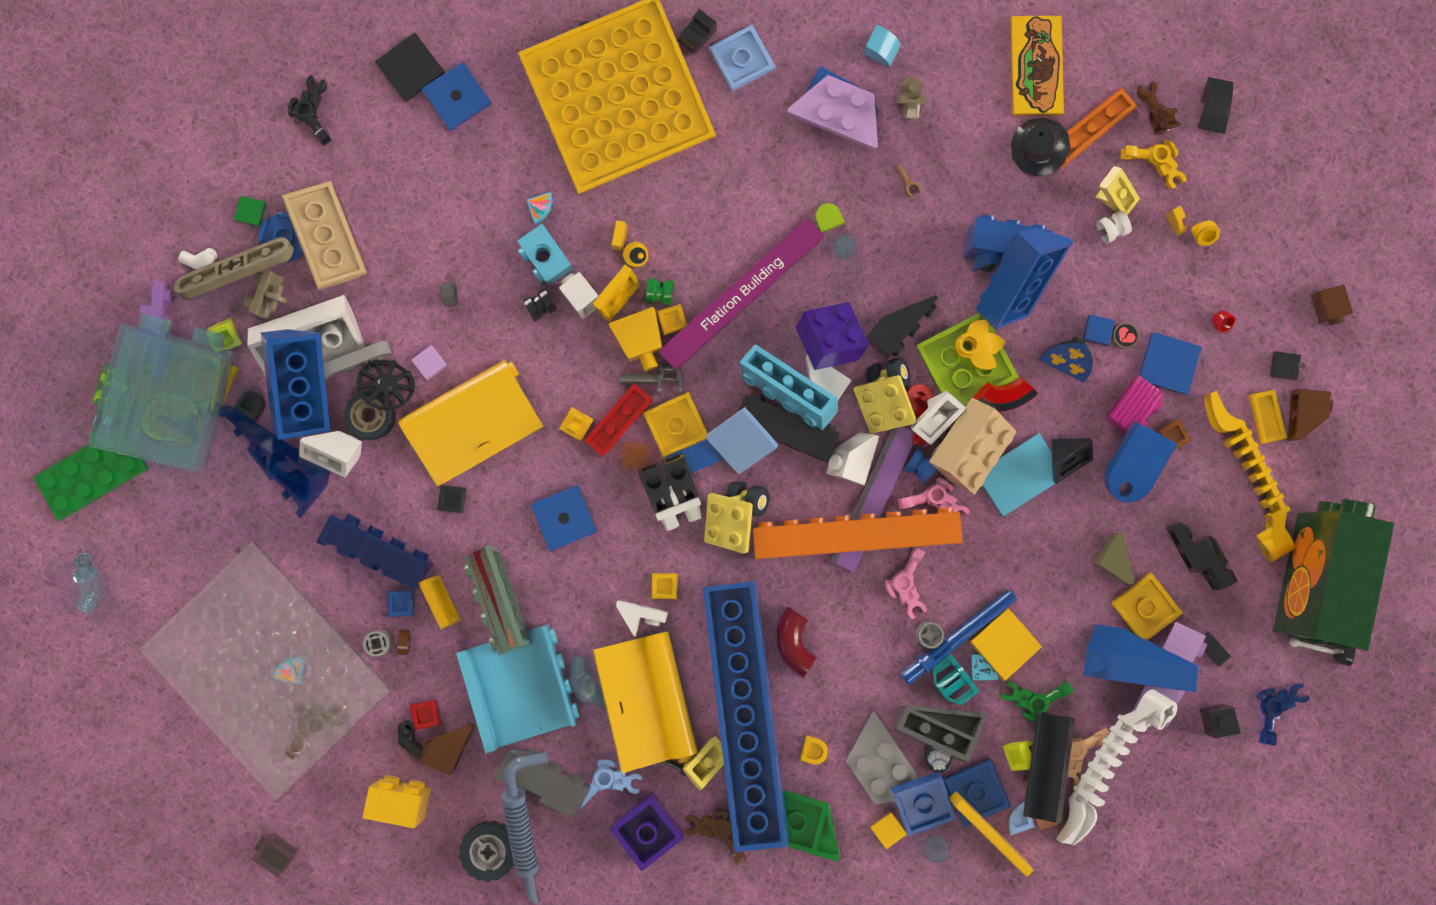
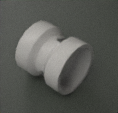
(933, 636)
(383, 643)

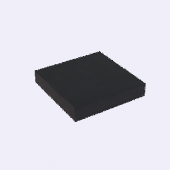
(409, 67)

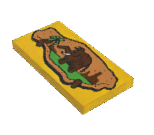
(1037, 66)

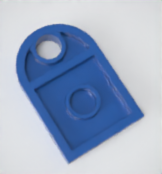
(1137, 462)

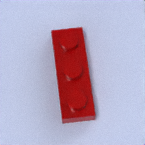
(618, 420)

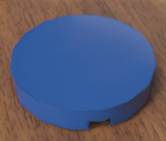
(280, 225)

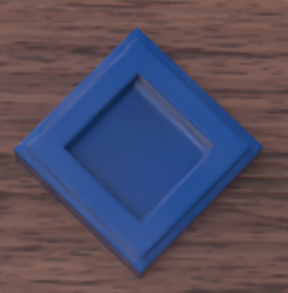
(1098, 330)
(400, 603)

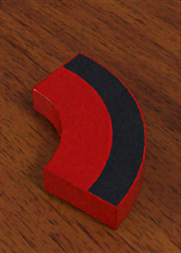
(1006, 396)

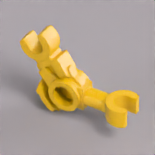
(1161, 157)

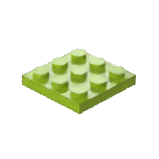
(956, 373)

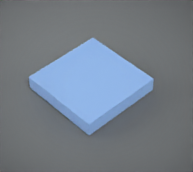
(742, 58)
(741, 440)

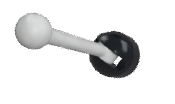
(1341, 655)

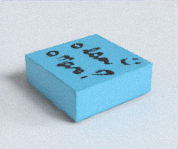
(981, 669)

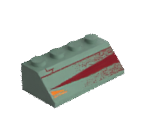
(497, 600)

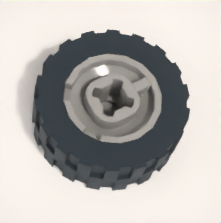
(486, 851)

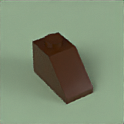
(1307, 412)
(447, 748)

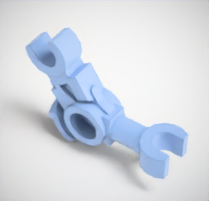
(607, 778)

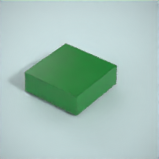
(250, 211)

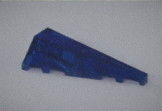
(280, 461)

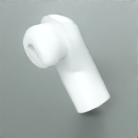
(200, 260)

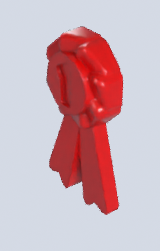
(918, 397)

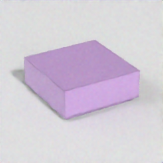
(429, 362)

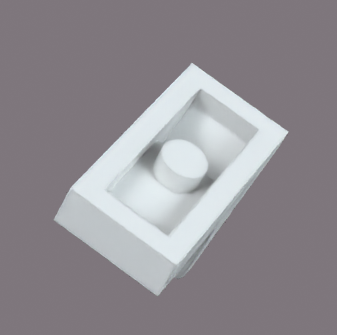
(938, 417)
(632, 614)

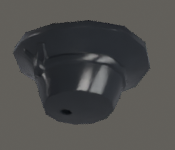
(1037, 153)

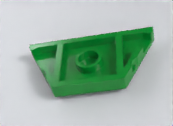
(810, 825)

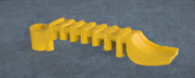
(1275, 539)

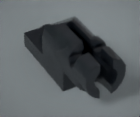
(1202, 555)

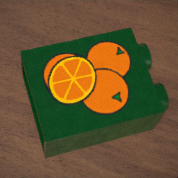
(1335, 575)

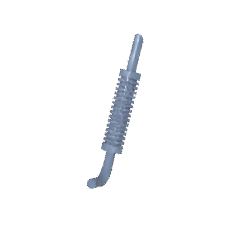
(519, 823)

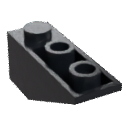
(894, 327)

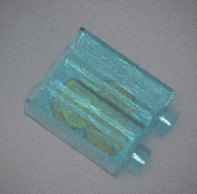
(162, 394)

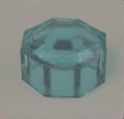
(844, 246)
(936, 849)

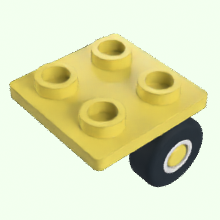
(885, 398)
(730, 515)

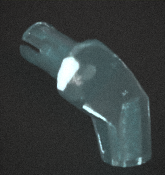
(583, 683)

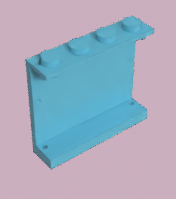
(518, 691)

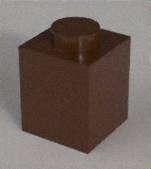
(1332, 305)

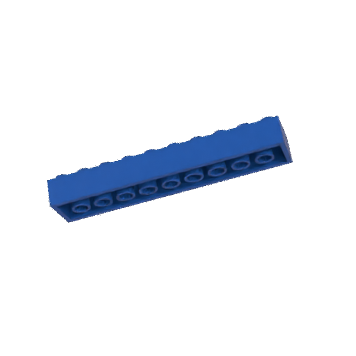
(746, 717)

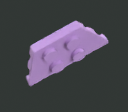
(839, 110)

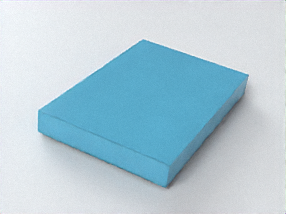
(1020, 475)

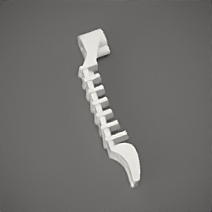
(1152, 710)

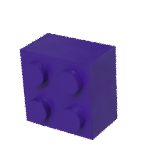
(831, 335)
(647, 831)

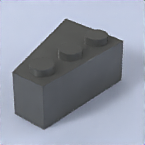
(548, 783)

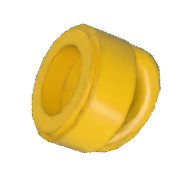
(1205, 233)

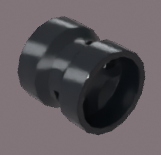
(539, 305)

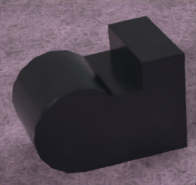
(697, 32)

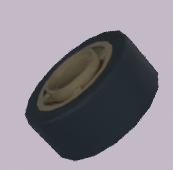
(355, 417)

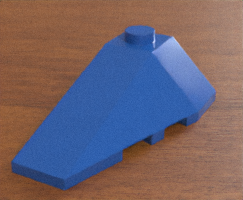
(1125, 657)

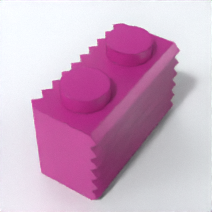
(1135, 404)

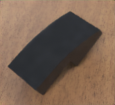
(1217, 105)

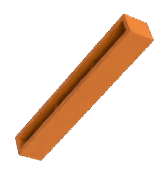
(857, 535)

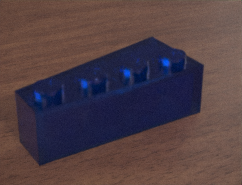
(375, 550)

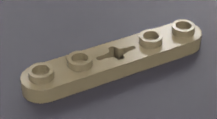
(234, 268)

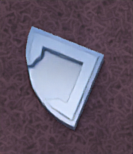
(1018, 822)

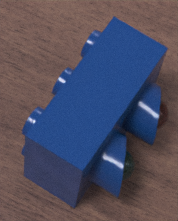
(990, 240)

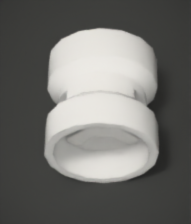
(1116, 225)

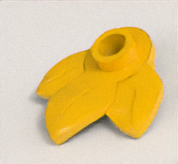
(982, 345)

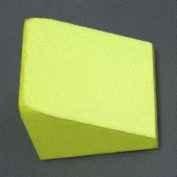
(227, 328)

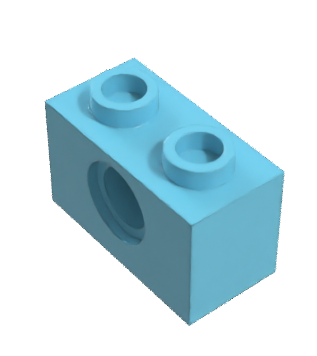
(540, 241)

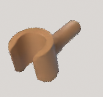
(907, 181)

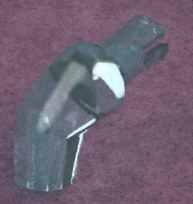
(88, 583)

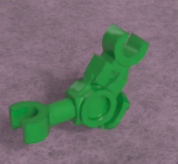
(1036, 701)

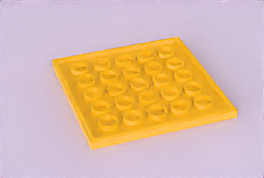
(617, 94)

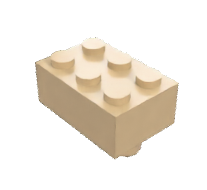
(973, 446)

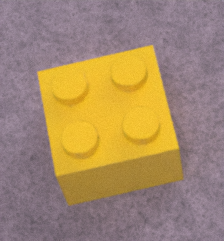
(397, 802)

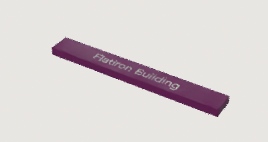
(741, 294)

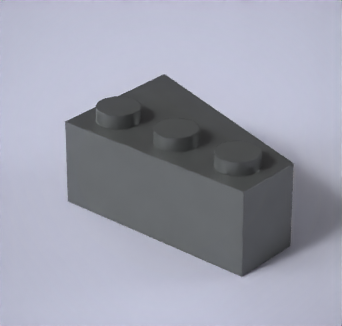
(942, 730)

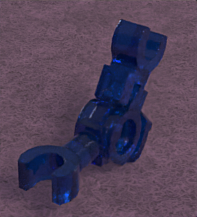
(1273, 706)

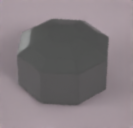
(448, 294)

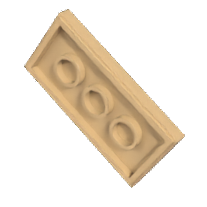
(324, 235)

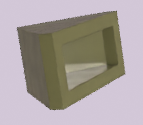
(1115, 559)

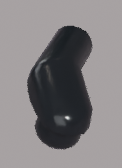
(406, 738)

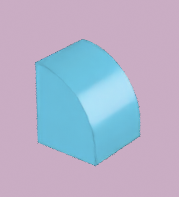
(882, 46)

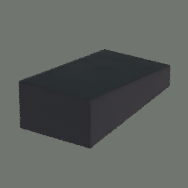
(1215, 650)

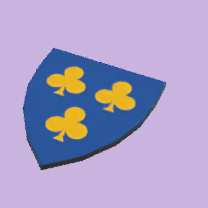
(1070, 358)

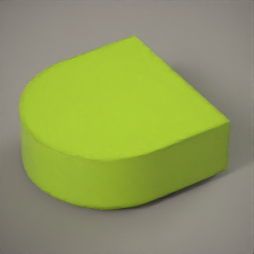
(828, 217)

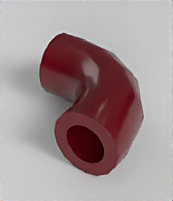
(790, 642)

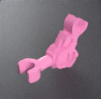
(936, 496)
(904, 583)

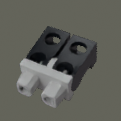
(673, 499)

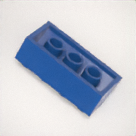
(1022, 276)
(295, 383)

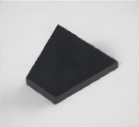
(1070, 456)

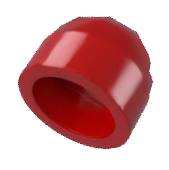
(1223, 321)

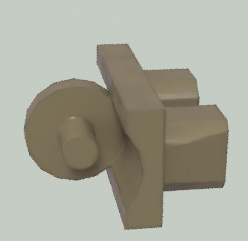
(910, 99)
(267, 294)

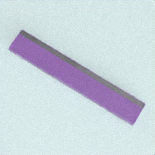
(879, 486)

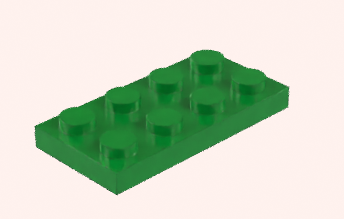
(85, 478)

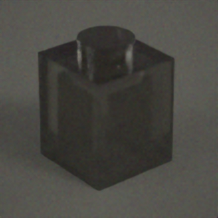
(274, 854)

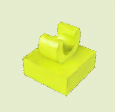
(1018, 755)

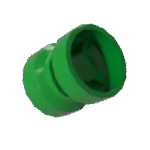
(659, 291)

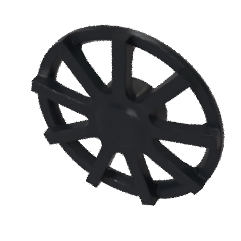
(385, 384)

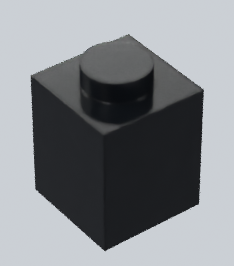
(1220, 721)

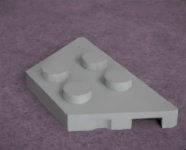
(879, 762)

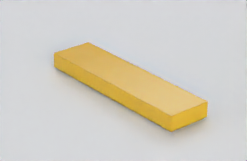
(991, 834)

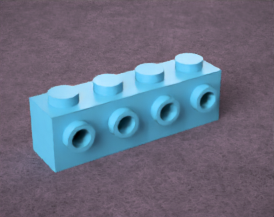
(788, 387)

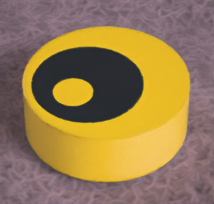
(635, 254)

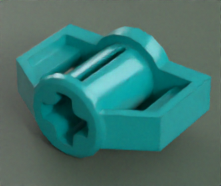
(957, 672)

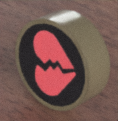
(1125, 335)

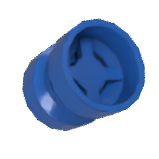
(920, 466)

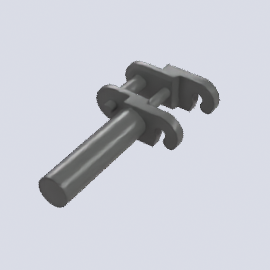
(653, 378)

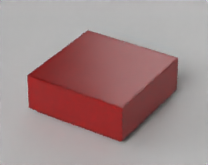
(425, 714)

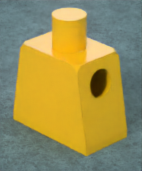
(639, 337)

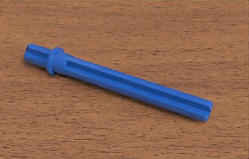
(958, 637)

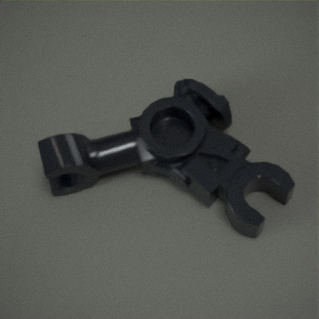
(306, 108)

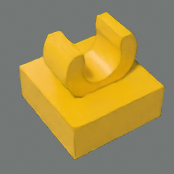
(576, 424)

